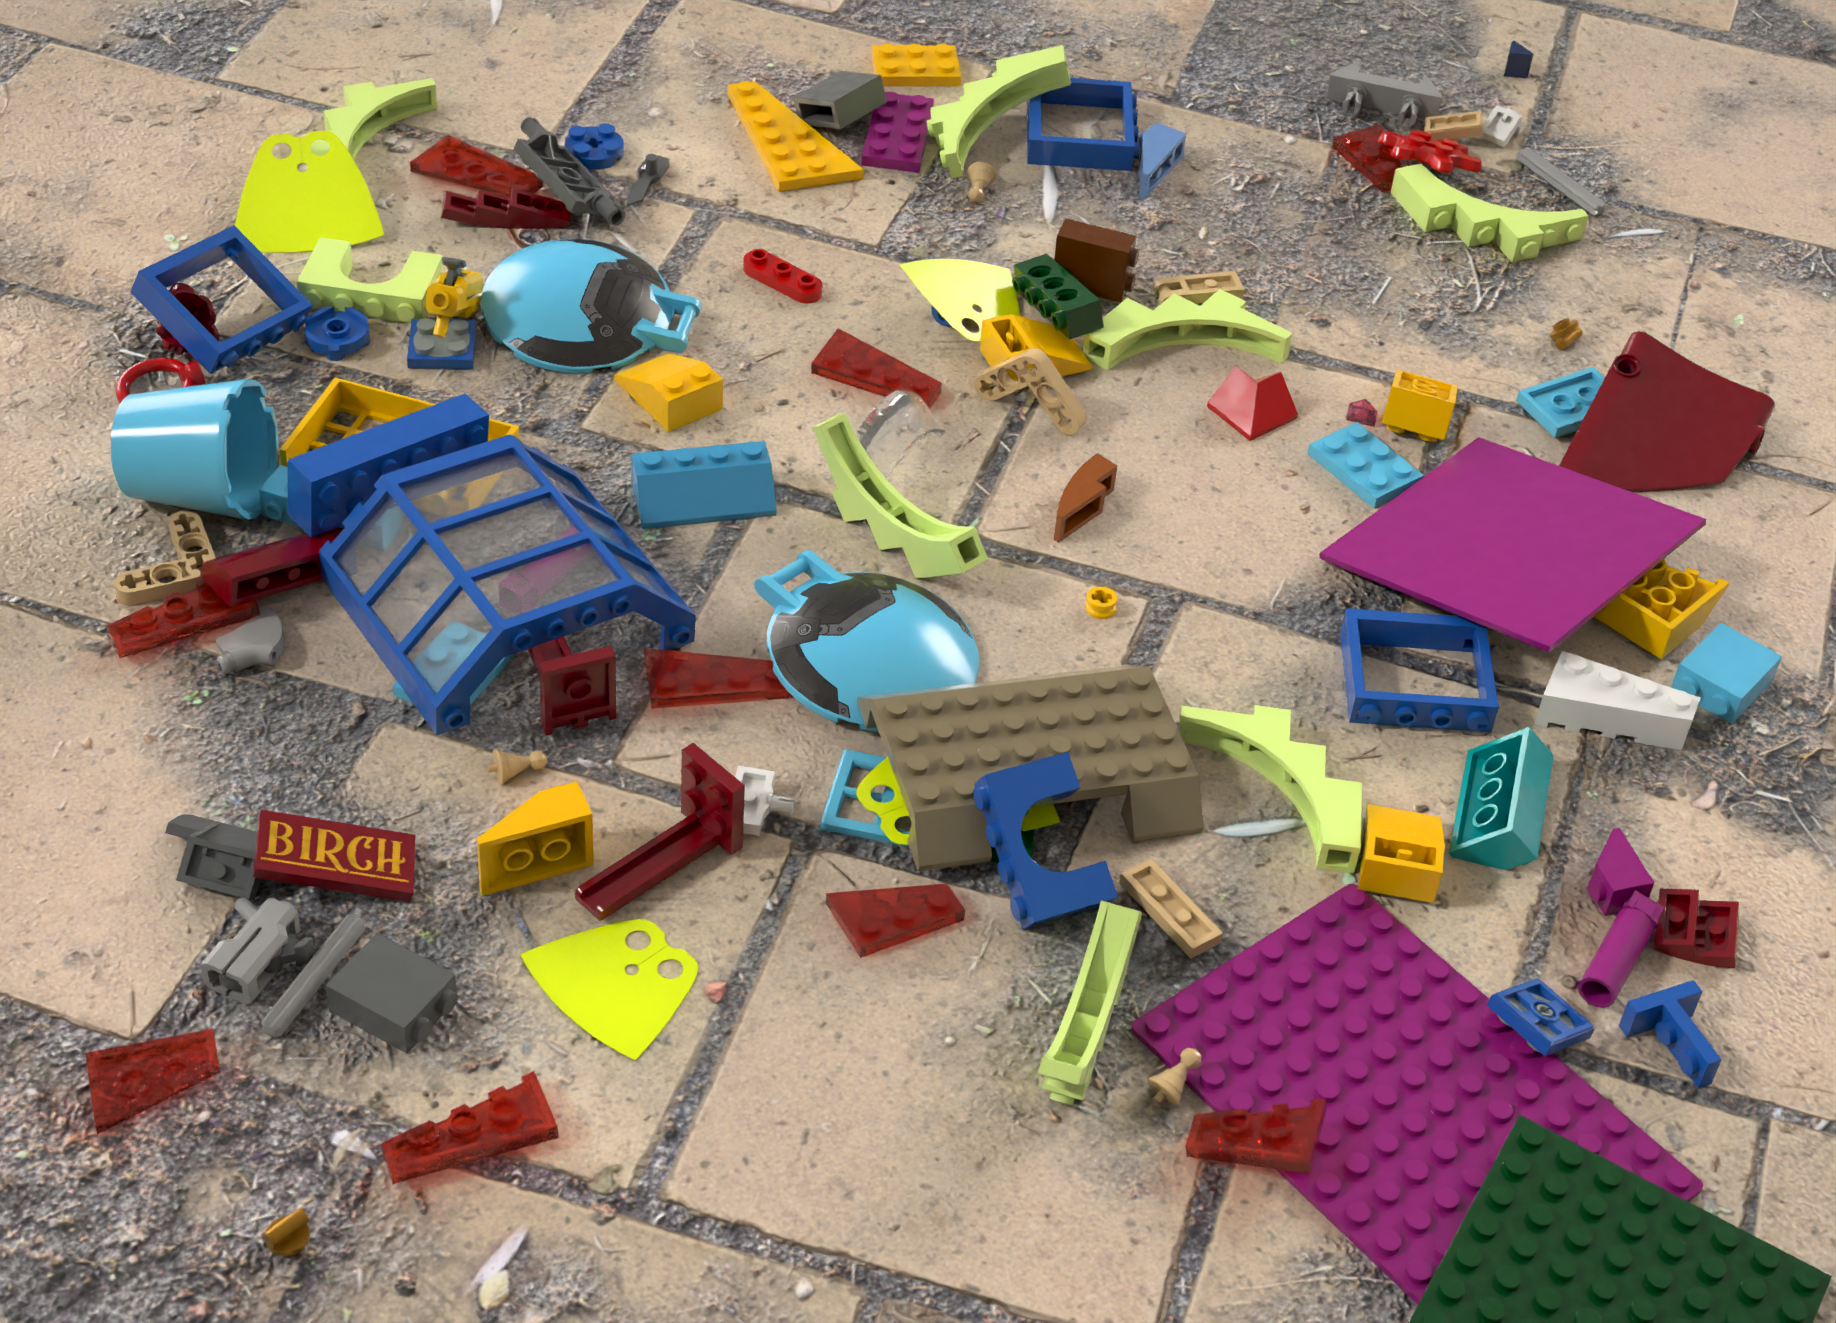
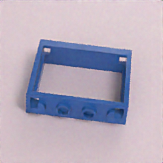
(1083, 151)
(151, 292)
(1419, 632)

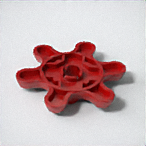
(1440, 155)

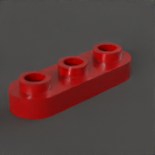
(782, 276)

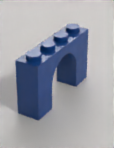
(1035, 891)

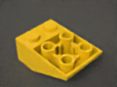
(1012, 334)
(1401, 853)

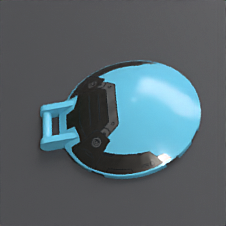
(583, 306)
(861, 637)

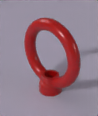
(189, 373)

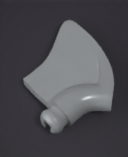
(252, 644)

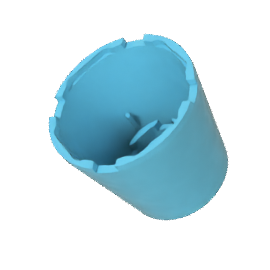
(197, 447)

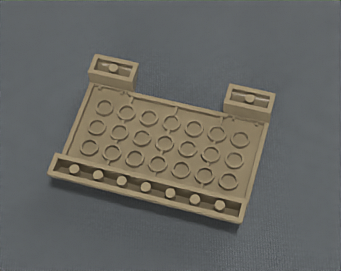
(1104, 717)

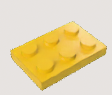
(916, 65)

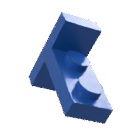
(1669, 1016)

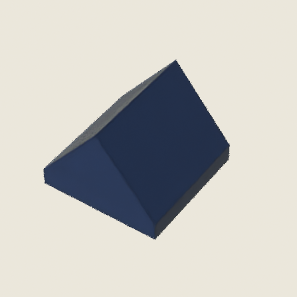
(1518, 61)

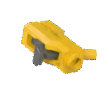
(453, 293)

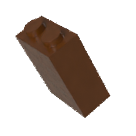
(1098, 258)

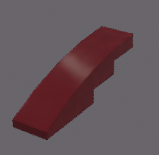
(517, 211)

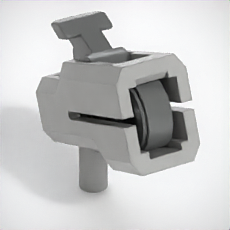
(257, 950)

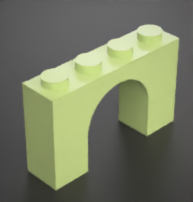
(399, 299)

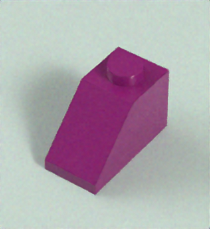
(1618, 875)

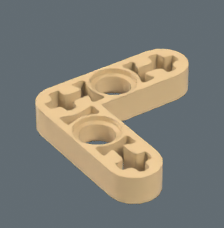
(1037, 379)
(183, 569)

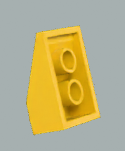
(674, 389)
(1419, 405)
(537, 840)

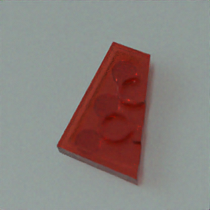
(1368, 155)
(893, 915)
(147, 1073)
(1265, 1139)

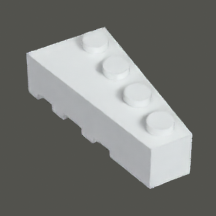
(1615, 703)

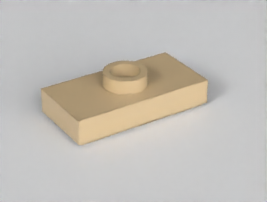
(1455, 125)

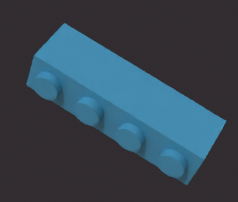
(703, 484)

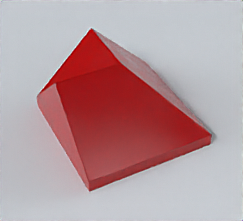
(1253, 404)

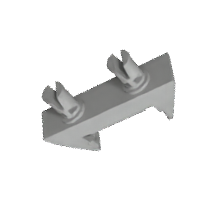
(1384, 94)

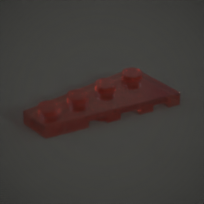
(472, 167)
(870, 369)
(177, 619)
(706, 679)
(493, 1127)

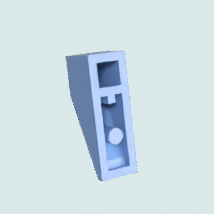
(1159, 154)

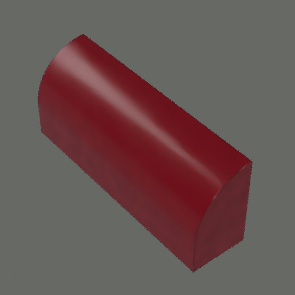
(267, 568)

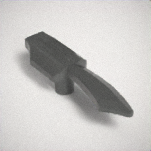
(649, 173)

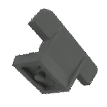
(216, 855)

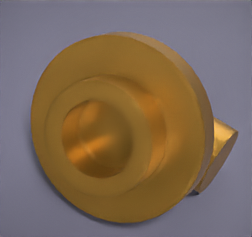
(1565, 333)
(288, 1233)

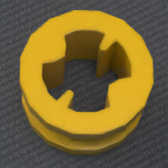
(1101, 610)

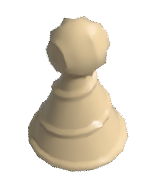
(980, 176)
(510, 764)
(1171, 1081)

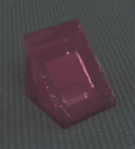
(1362, 412)

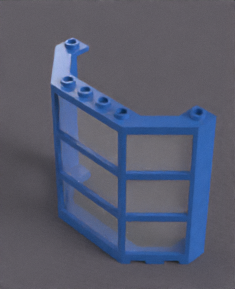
(484, 562)

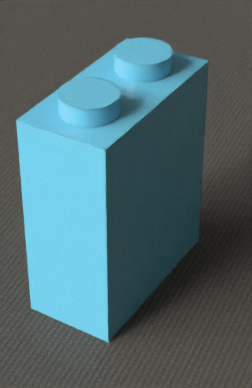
(1727, 672)

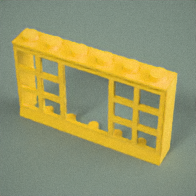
(365, 403)

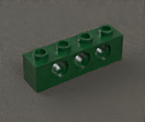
(1058, 296)

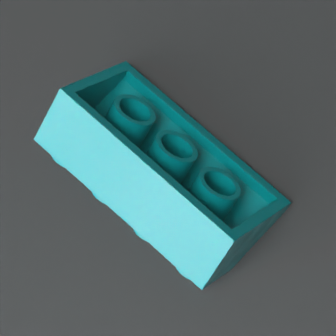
(1503, 801)

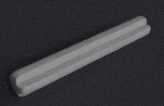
(1561, 181)
(313, 975)

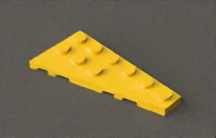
(786, 144)

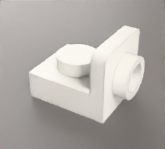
(1501, 125)

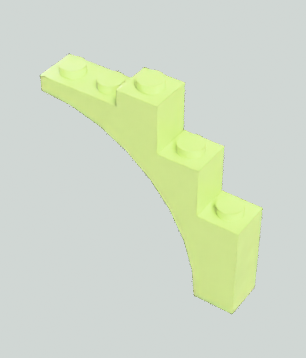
(985, 100)
(373, 109)
(1477, 222)
(1177, 321)
(864, 493)
(1297, 768)
(1098, 988)

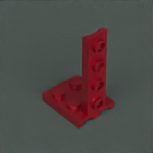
(574, 685)
(714, 817)

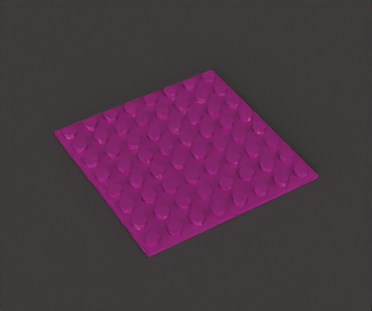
(1513, 542)

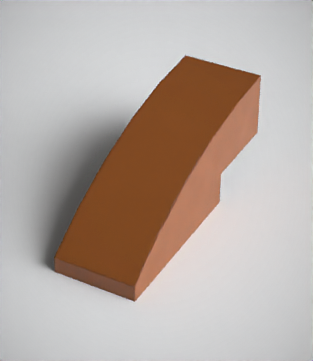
(1084, 495)

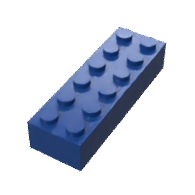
(338, 476)

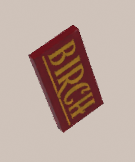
(334, 855)

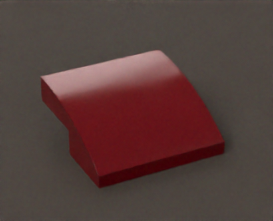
(1697, 928)

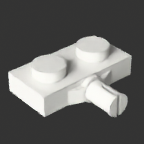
(760, 798)

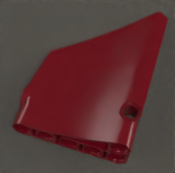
(1666, 422)

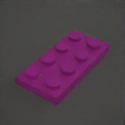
(898, 133)

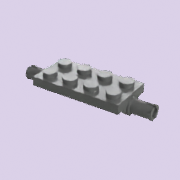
(566, 174)

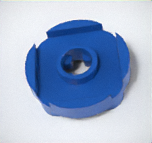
(595, 145)
(336, 332)

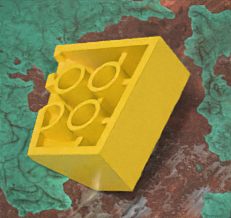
(1663, 608)

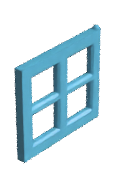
(831, 820)

